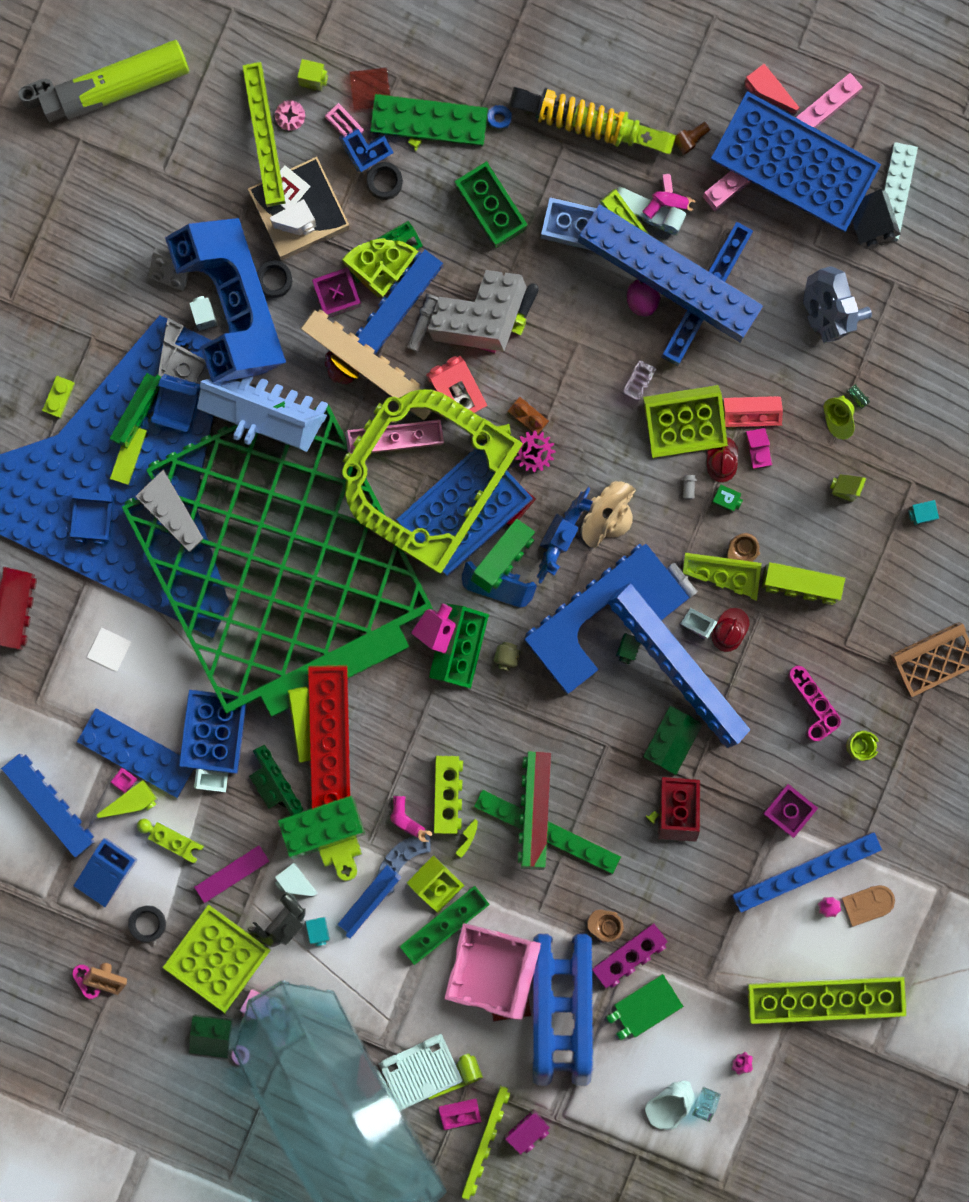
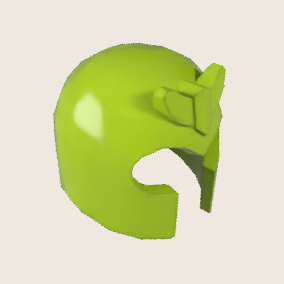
(862, 745)

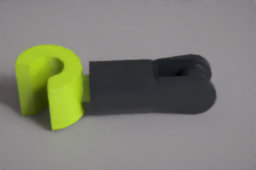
(526, 304)

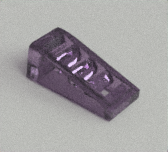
(636, 397)

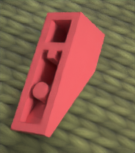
(768, 88)

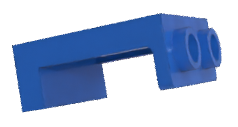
(175, 403)
(91, 516)

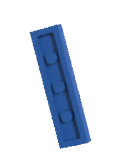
(369, 901)

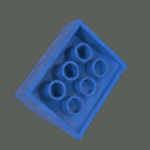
(210, 735)

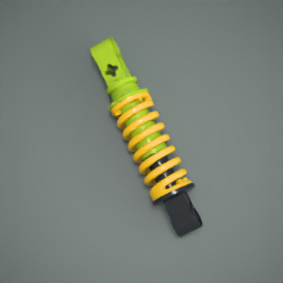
(614, 127)

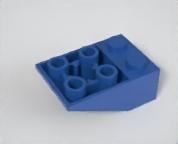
(105, 872)

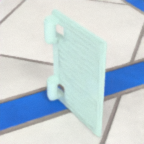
(420, 1072)

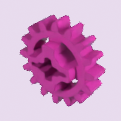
(538, 459)

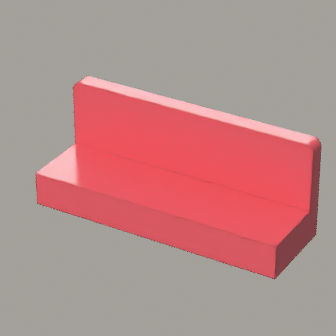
(753, 411)

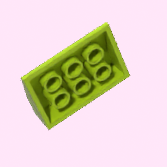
(685, 421)

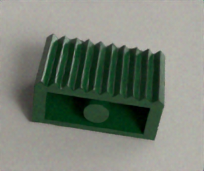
(628, 649)

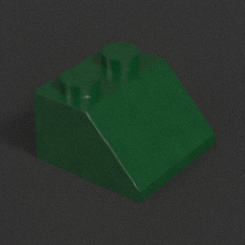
(210, 1036)

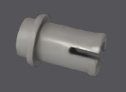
(689, 486)

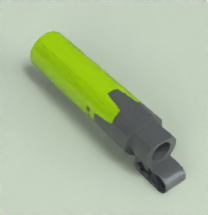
(107, 83)

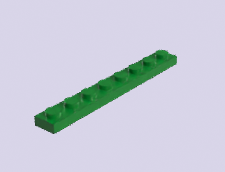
(555, 835)

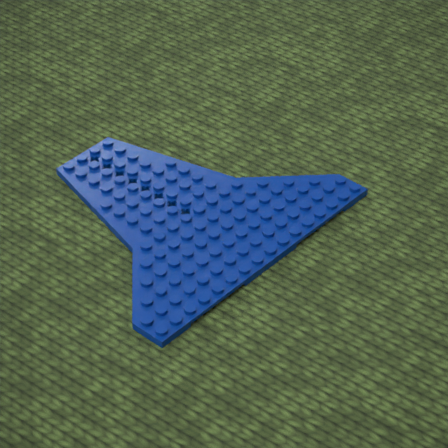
(41, 479)

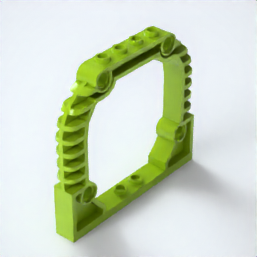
(498, 450)

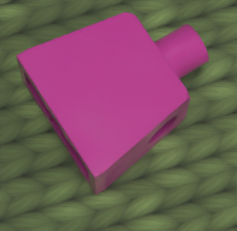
(435, 628)

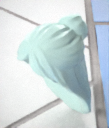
(670, 1105)

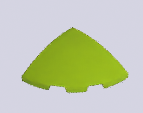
(379, 263)

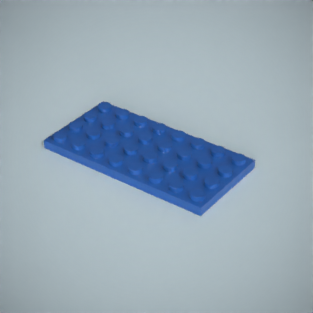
(795, 161)

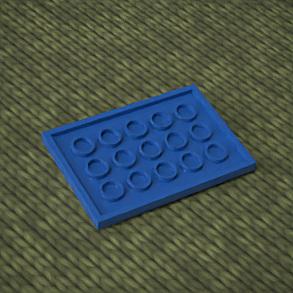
(446, 502)

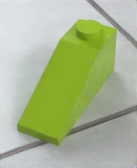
(847, 487)
(134, 800)

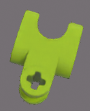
(342, 855)

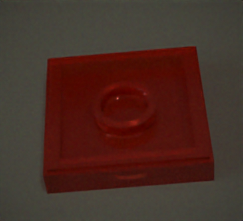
(367, 84)

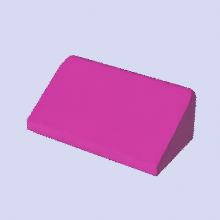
(459, 1114)

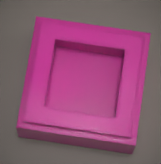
(123, 780)

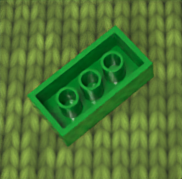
(491, 205)
(321, 827)

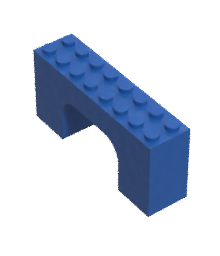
(224, 255)
(557, 639)

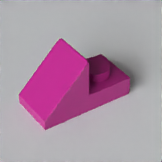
(759, 448)

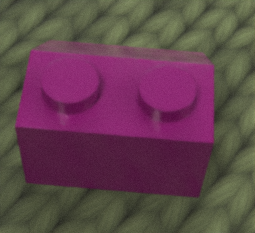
(527, 1132)

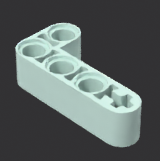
(665, 219)

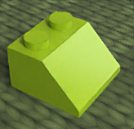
(435, 884)

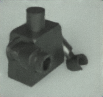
(285, 925)

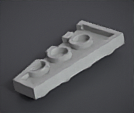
(169, 510)

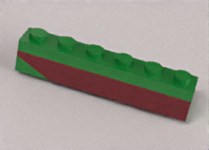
(535, 810)

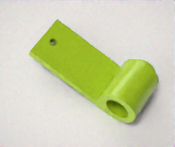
(469, 1072)

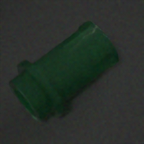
(858, 396)

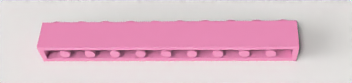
(813, 116)

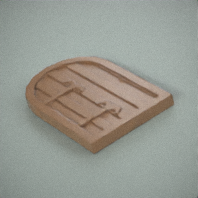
(868, 904)

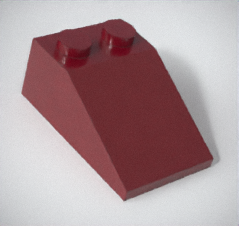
(679, 809)

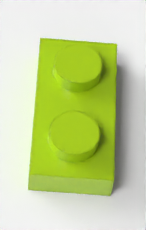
(58, 397)

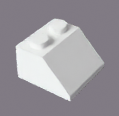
(295, 219)

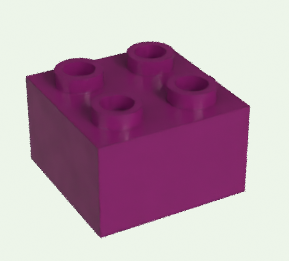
(336, 292)

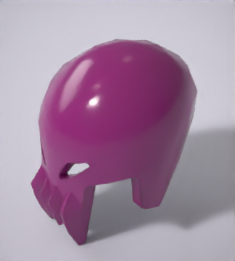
(642, 299)

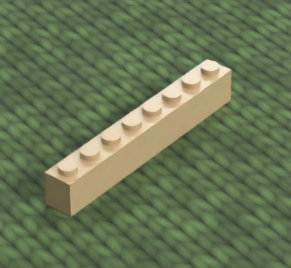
(360, 357)

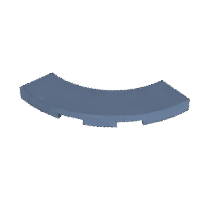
(403, 852)

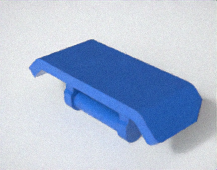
(510, 590)

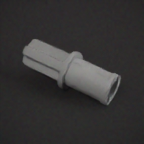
(682, 580)

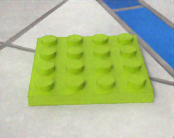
(216, 958)

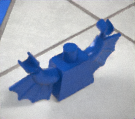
(561, 534)

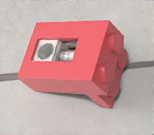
(449, 375)

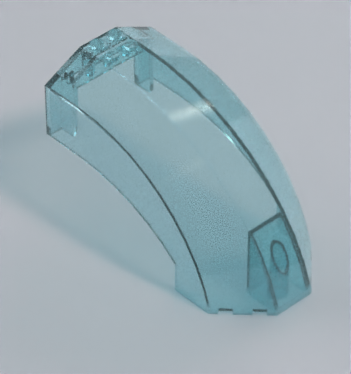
(330, 1101)

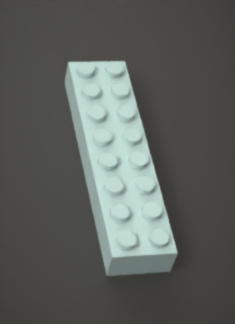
(899, 178)

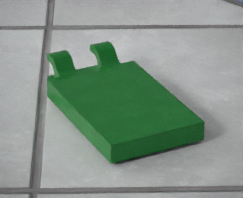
(645, 1007)

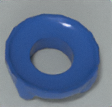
(499, 109)

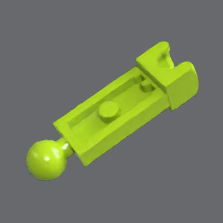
(169, 839)

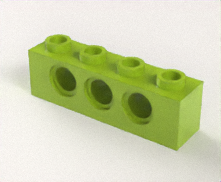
(442, 825)

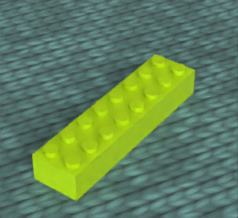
(826, 999)

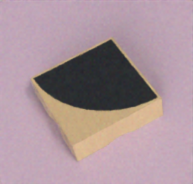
(321, 203)

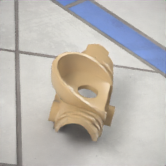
(597, 527)

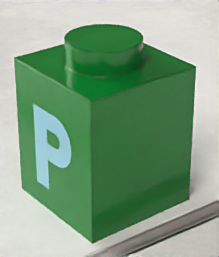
(727, 499)

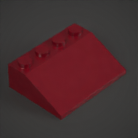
(14, 607)

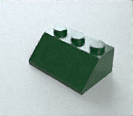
(672, 740)

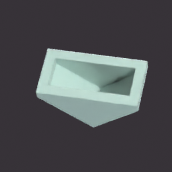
(698, 623)
(211, 780)

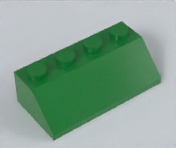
(461, 658)

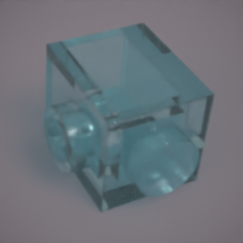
(706, 1104)

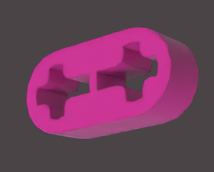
(79, 980)

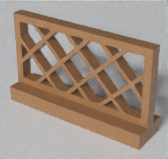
(926, 645)

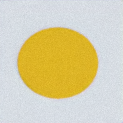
(344, 366)

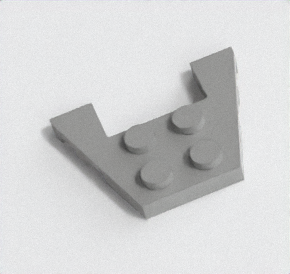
(179, 361)

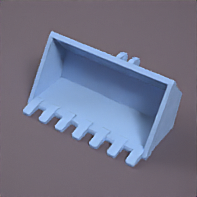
(254, 410)

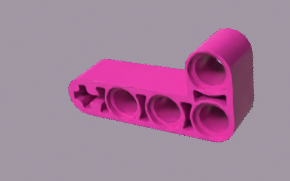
(811, 700)

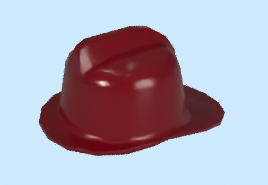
(723, 462)
(730, 629)

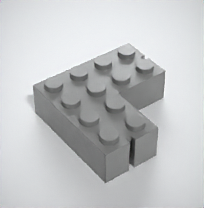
(483, 322)

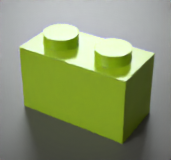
(312, 75)

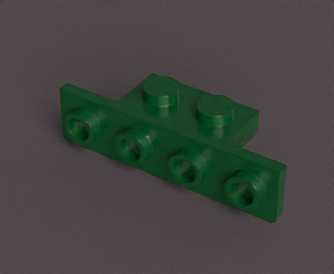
(272, 784)

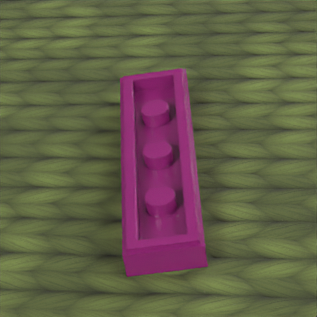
(232, 874)

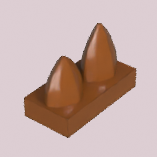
(528, 416)

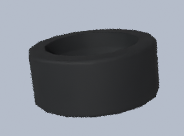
(384, 166)
(288, 282)
(147, 938)

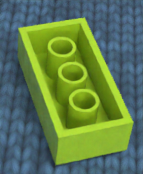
(803, 582)

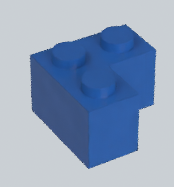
(364, 154)

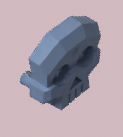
(831, 305)

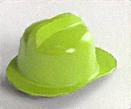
(839, 417)

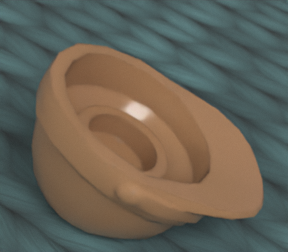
(744, 547)
(605, 925)

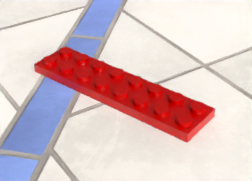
(329, 733)

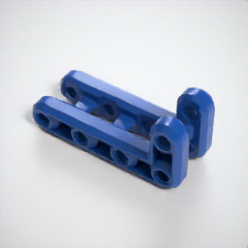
(579, 1005)

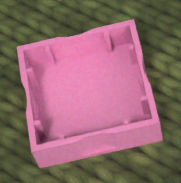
(492, 971)

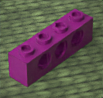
(650, 933)

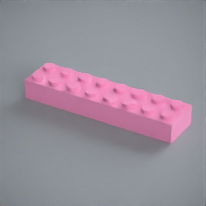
(402, 436)

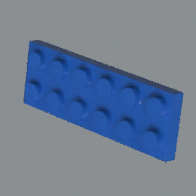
(135, 752)

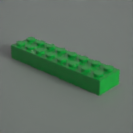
(444, 925)

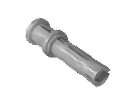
(423, 322)

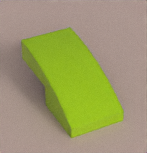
(469, 833)

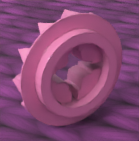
(296, 121)

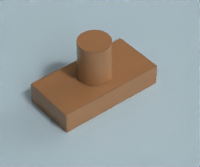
(104, 979)

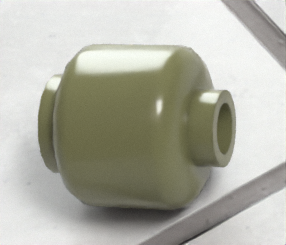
(507, 656)

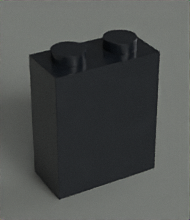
(875, 220)

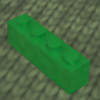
(503, 555)

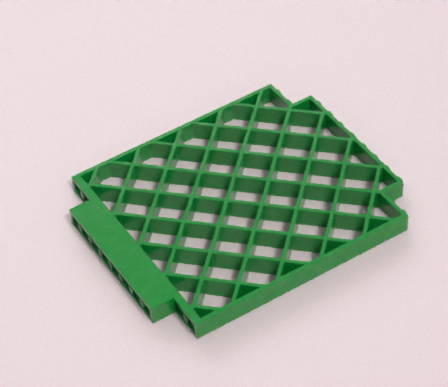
(357, 654)

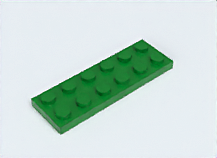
(429, 120)

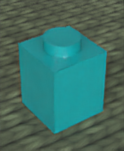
(923, 512)
(318, 931)

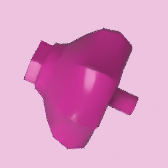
(829, 907)
(742, 1063)

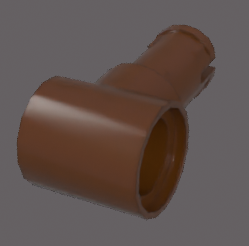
(687, 139)

